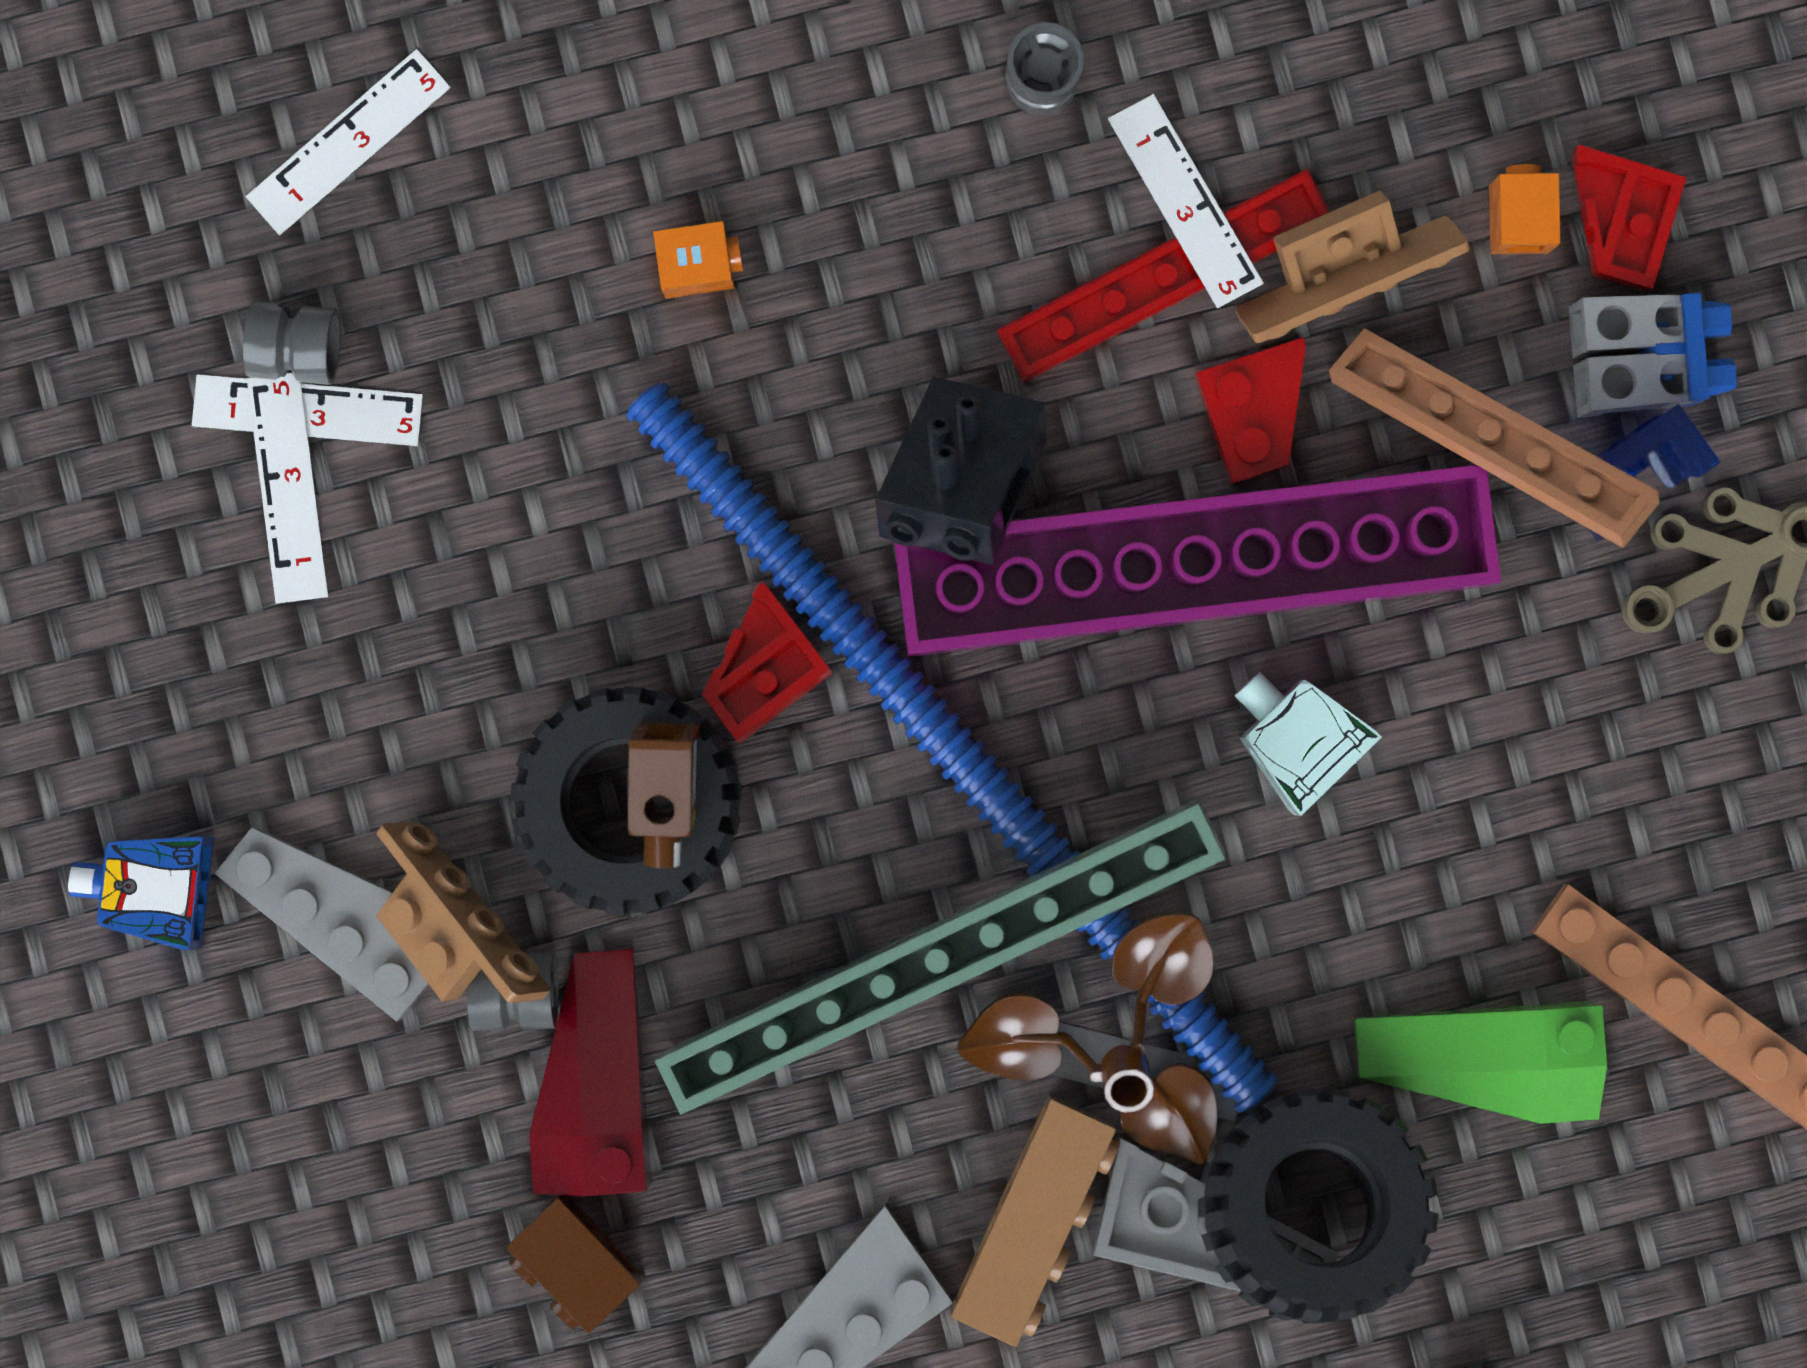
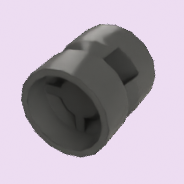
(1044, 68)
(299, 343)
(492, 1012)

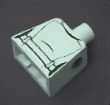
(1301, 739)

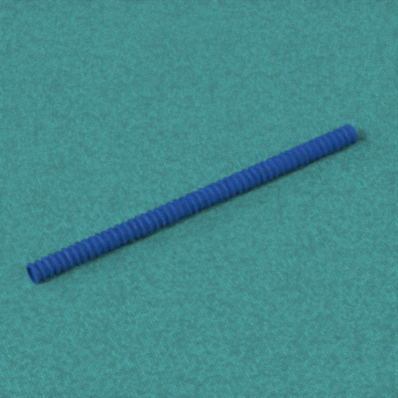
(920, 712)

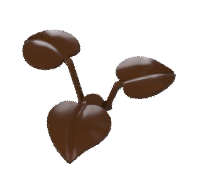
(1166, 1113)

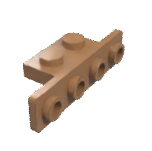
(1345, 260)
(447, 925)

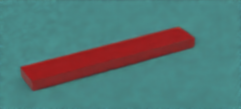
(1149, 283)

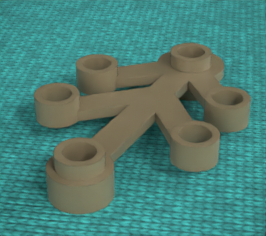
(1736, 564)

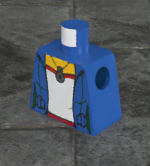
(150, 888)

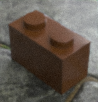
(574, 1264)

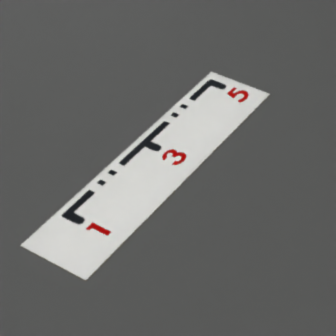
(348, 142)
(1185, 201)
(328, 411)
(287, 489)

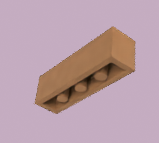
(1033, 1221)

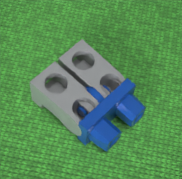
(1669, 350)

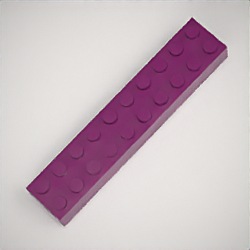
(1206, 561)

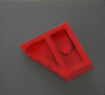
(1625, 215)
(1254, 408)
(763, 668)

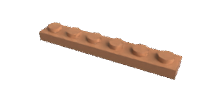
(1495, 438)
(1677, 1000)

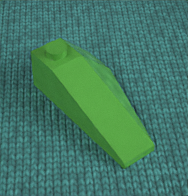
(1509, 1060)

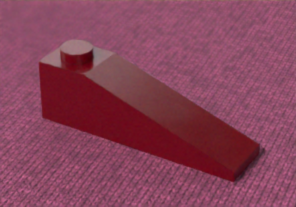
(592, 1101)

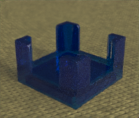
(1667, 445)

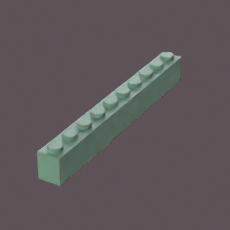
(941, 956)

